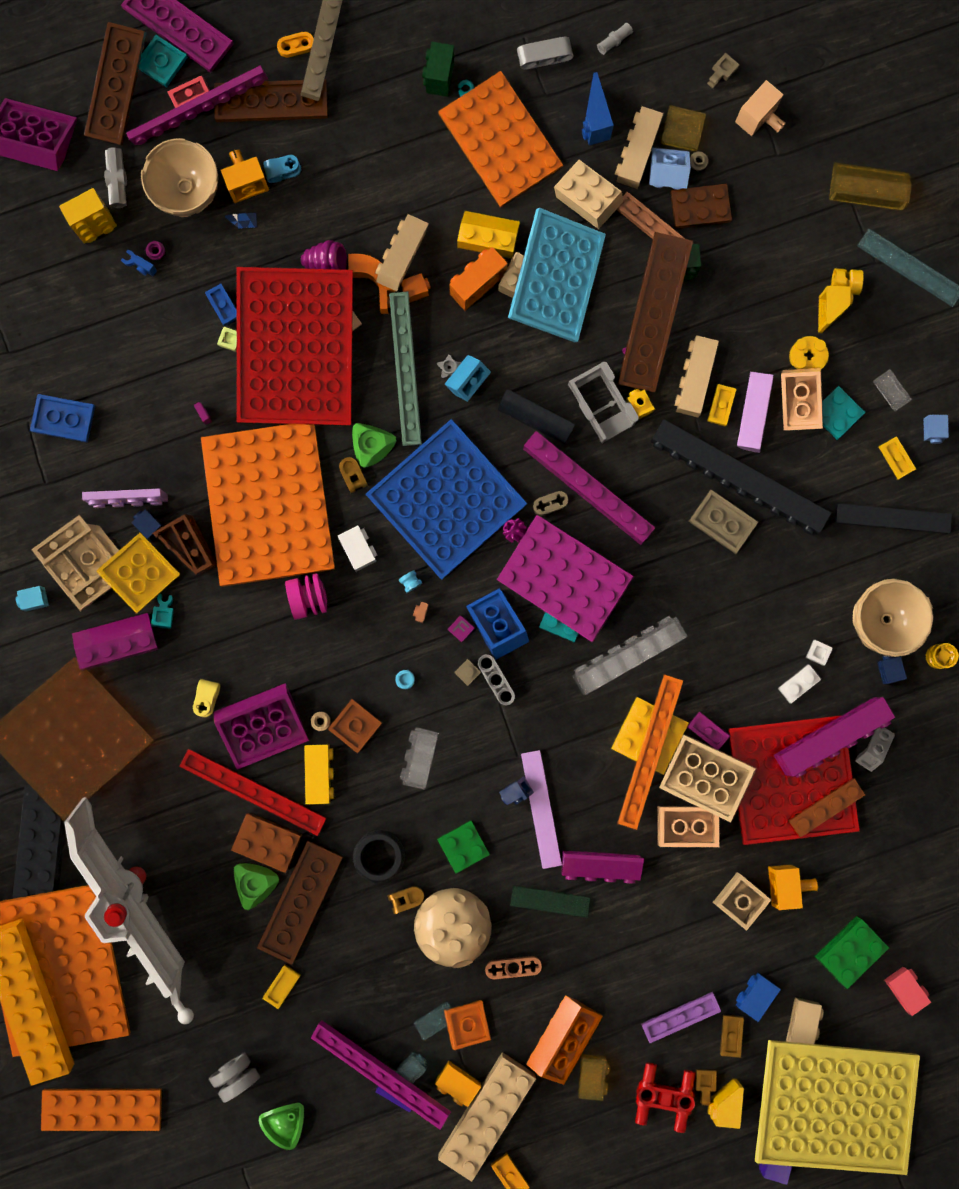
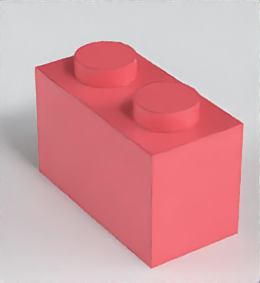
(188, 91)
(908, 991)

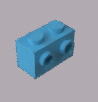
(467, 378)

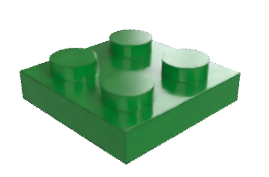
(463, 846)

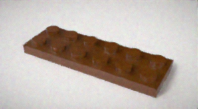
(115, 83)
(272, 102)
(300, 902)

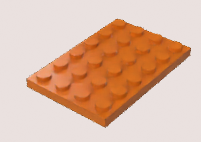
(500, 139)

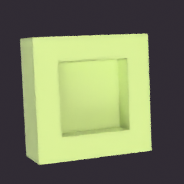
(228, 339)

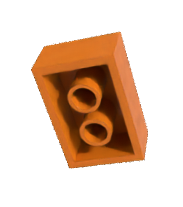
(477, 278)

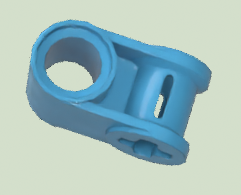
(279, 168)

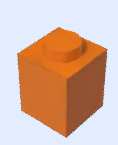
(416, 286)

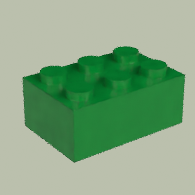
(851, 952)

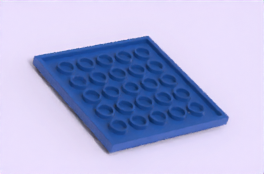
(446, 499)

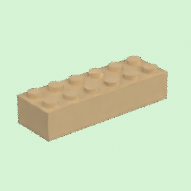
(486, 1117)

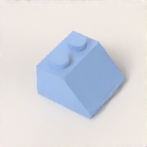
(669, 168)

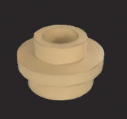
(316, 716)

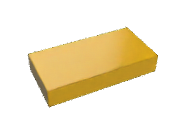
(281, 986)

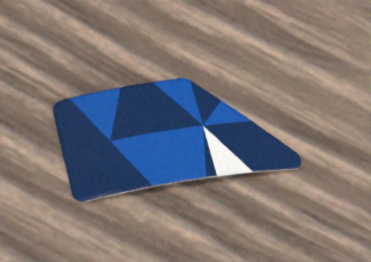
(243, 220)

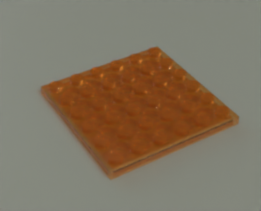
(70, 738)

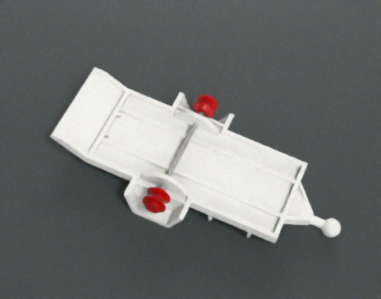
(121, 907)

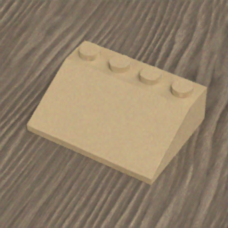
(707, 778)

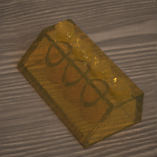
(870, 186)

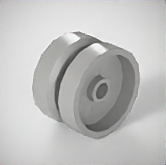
(234, 1077)

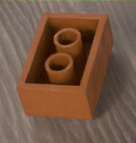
(267, 842)

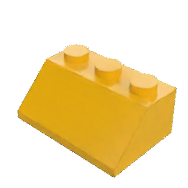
(485, 231)

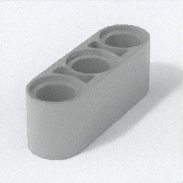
(545, 52)
(495, 670)

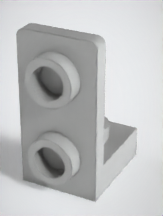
(876, 750)

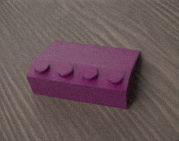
(34, 134)
(260, 726)

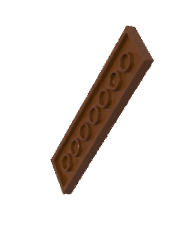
(655, 311)

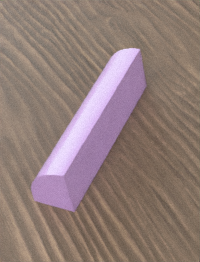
(755, 411)

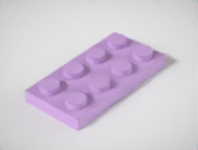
(119, 498)

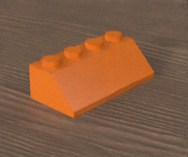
(564, 1040)

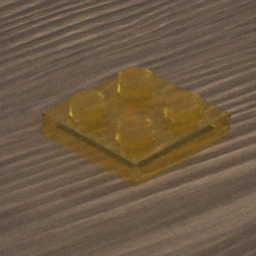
(683, 128)

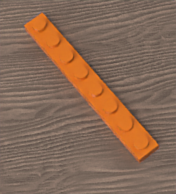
(650, 752)

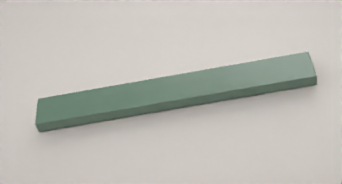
(405, 368)

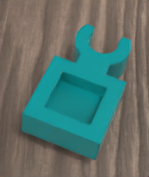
(163, 615)

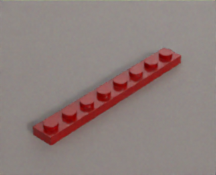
(252, 792)

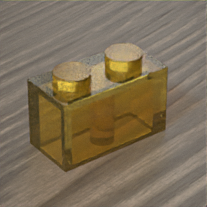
(592, 1077)

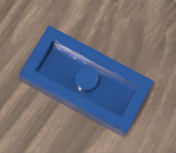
(222, 304)

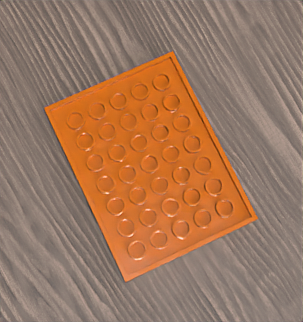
(267, 504)
(74, 964)

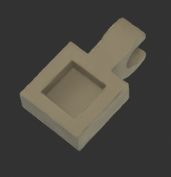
(723, 69)

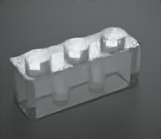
(419, 758)

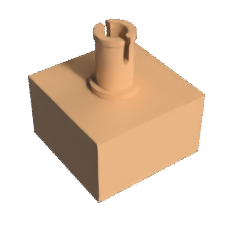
(761, 109)

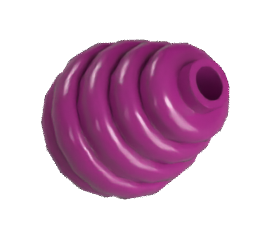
(325, 256)

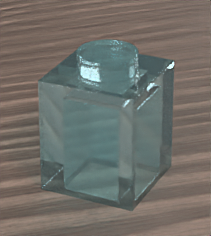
(412, 1067)

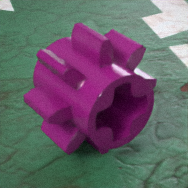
(514, 530)

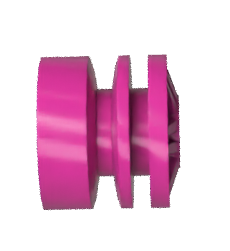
(306, 596)

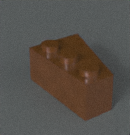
(188, 544)

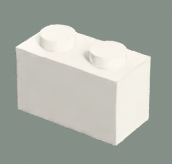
(357, 548)

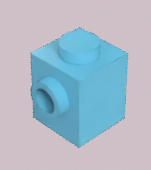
(32, 598)

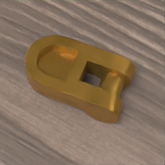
(350, 468)
(412, 895)

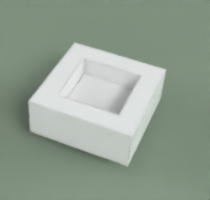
(819, 652)

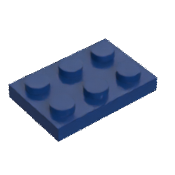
(62, 418)

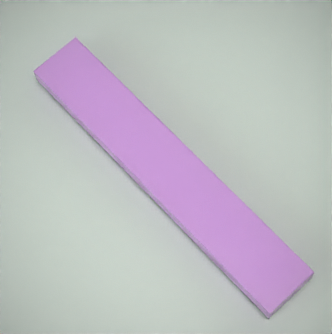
(541, 810)

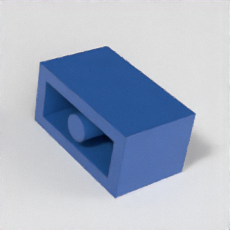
(757, 996)

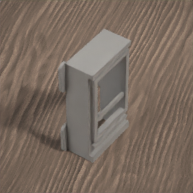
(618, 422)

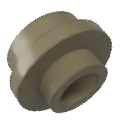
(698, 166)

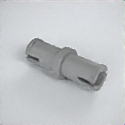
(614, 38)

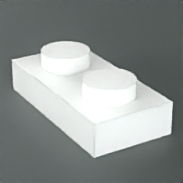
(799, 683)

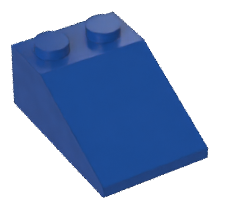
(598, 121)
(498, 623)

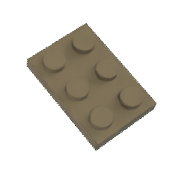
(723, 521)

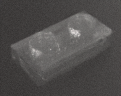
(892, 390)

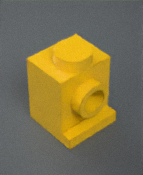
(641, 410)

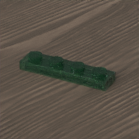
(550, 901)

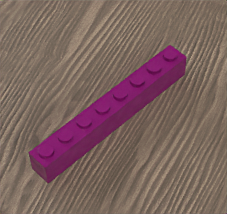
(588, 488)

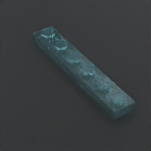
(910, 267)

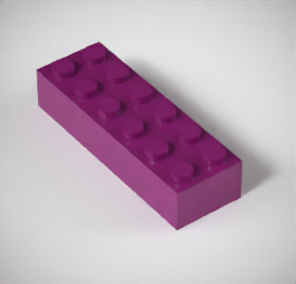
(834, 736)

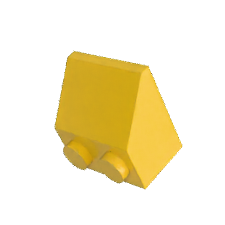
(832, 305)
(727, 1105)

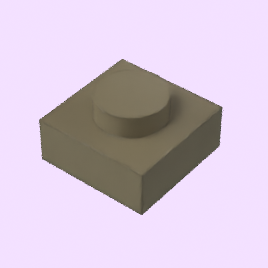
(467, 672)

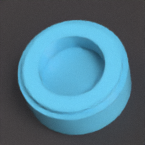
(405, 679)

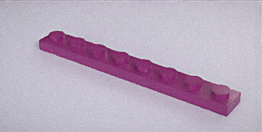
(197, 105)
(381, 1074)

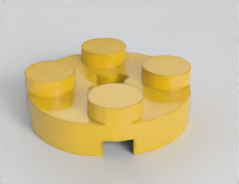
(815, 346)

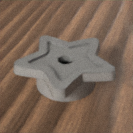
(444, 366)

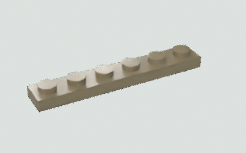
(321, 49)

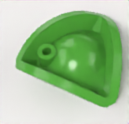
(371, 444)
(254, 883)
(283, 1125)

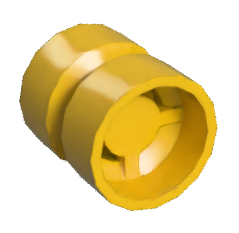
(853, 279)
(942, 656)

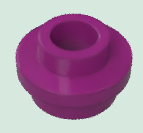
(155, 245)

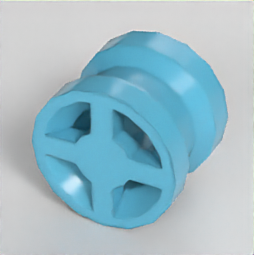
(410, 581)

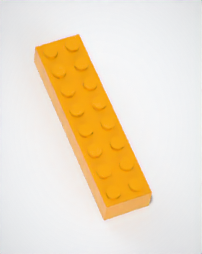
(30, 1008)

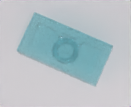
(432, 1022)

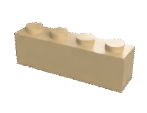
(639, 147)
(401, 253)
(697, 376)
(804, 1021)

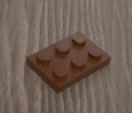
(701, 206)

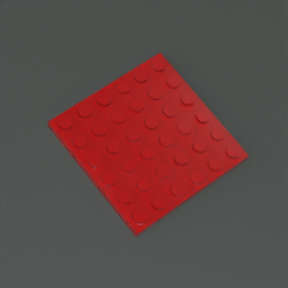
(777, 797)

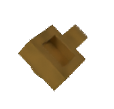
(705, 1083)

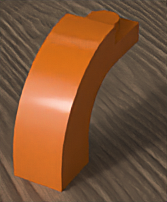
(365, 267)

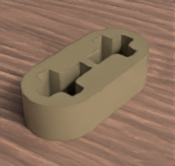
(552, 507)

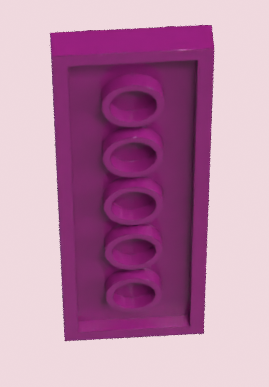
(182, 29)

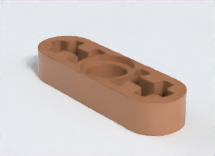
(519, 973)

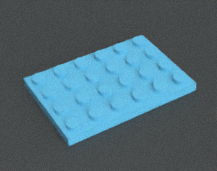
(556, 275)

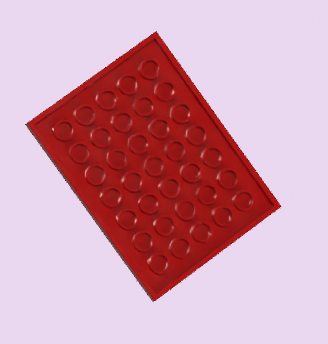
(294, 345)

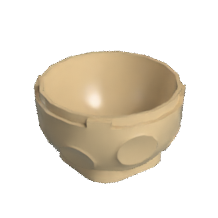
(908, 616)

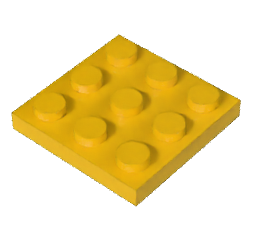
(138, 572)
(633, 732)

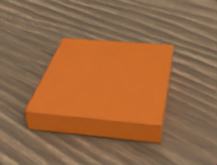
(467, 1025)

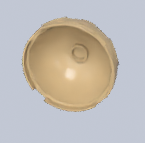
(180, 177)
(452, 927)

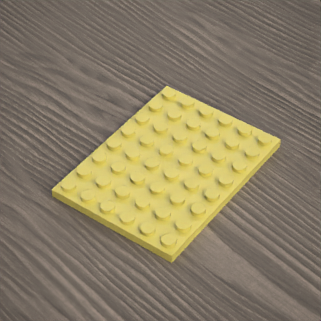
(837, 1108)

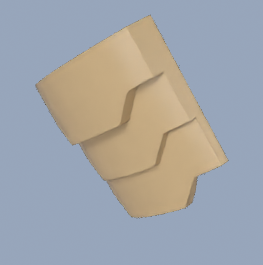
(73, 559)

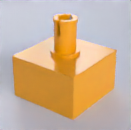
(244, 178)
(787, 887)

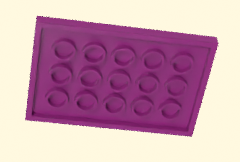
(565, 578)

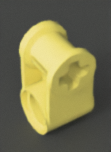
(206, 696)

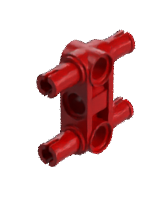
(665, 1097)

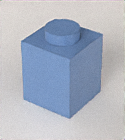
(936, 428)

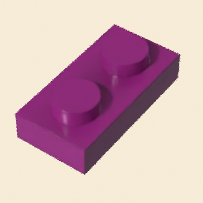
(708, 730)

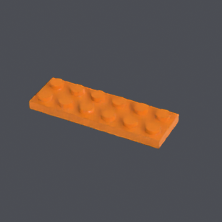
(101, 1110)

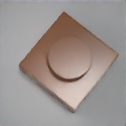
(420, 612)

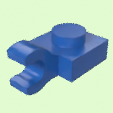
(142, 265)

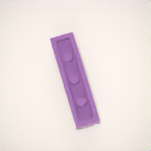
(681, 1017)

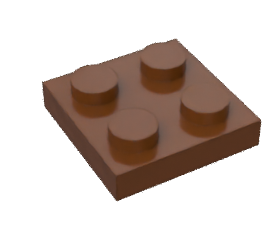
(355, 726)

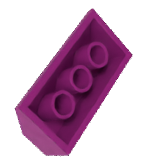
(114, 641)
(601, 865)

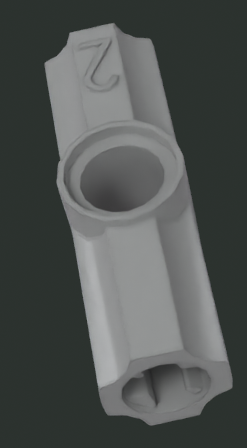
(115, 177)

